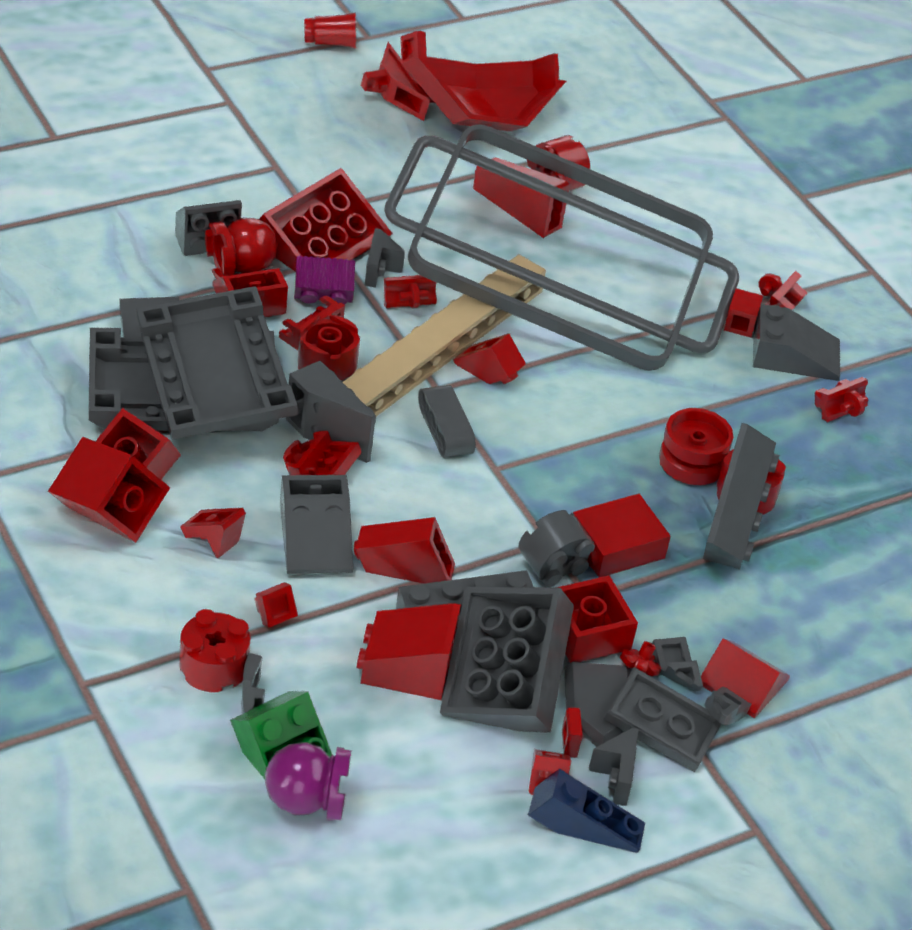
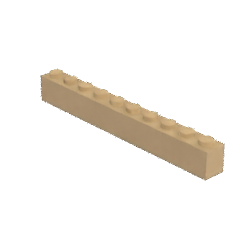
(437, 341)

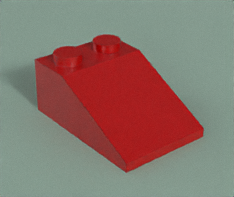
(140, 440)

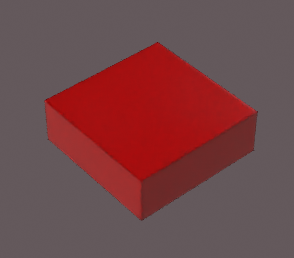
(572, 732)

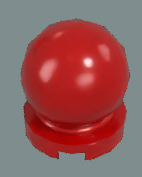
(242, 247)

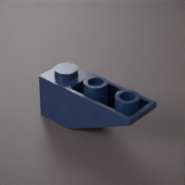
(582, 813)

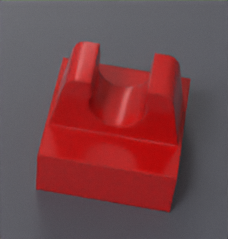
(276, 604)

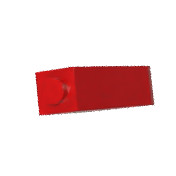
(405, 551)

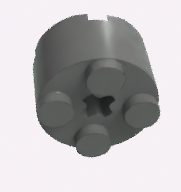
(557, 547)

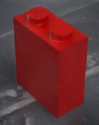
(623, 535)

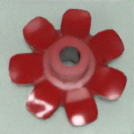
(642, 659)

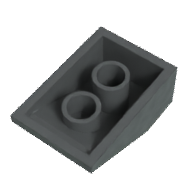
(794, 344)

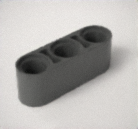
(446, 421)

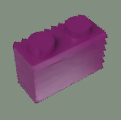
(324, 277)

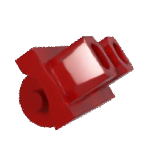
(409, 291)
(783, 295)
(843, 399)

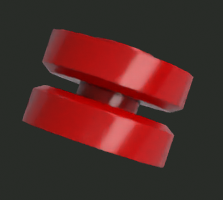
(695, 446)

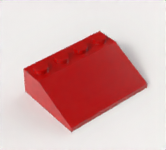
(324, 221)

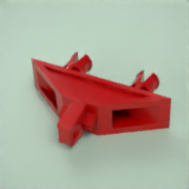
(397, 85)

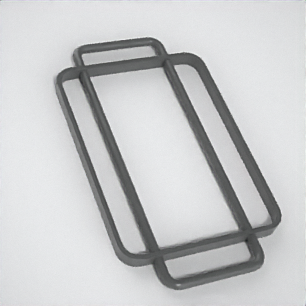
(594, 180)

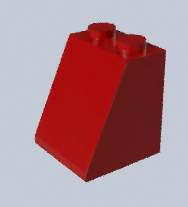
(109, 488)
(410, 649)

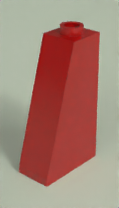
(530, 207)

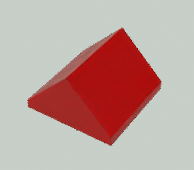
(743, 675)

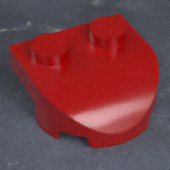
(321, 456)

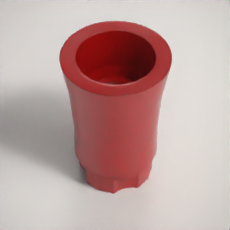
(331, 30)

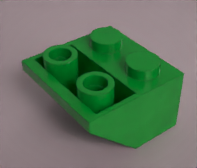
(276, 725)

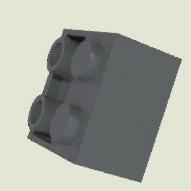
(193, 222)

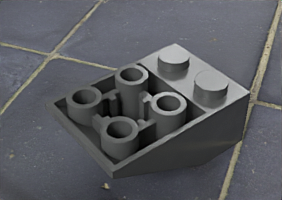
(331, 407)
(316, 524)

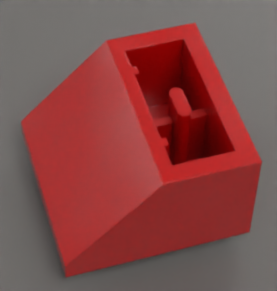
(270, 286)

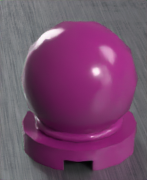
(307, 779)

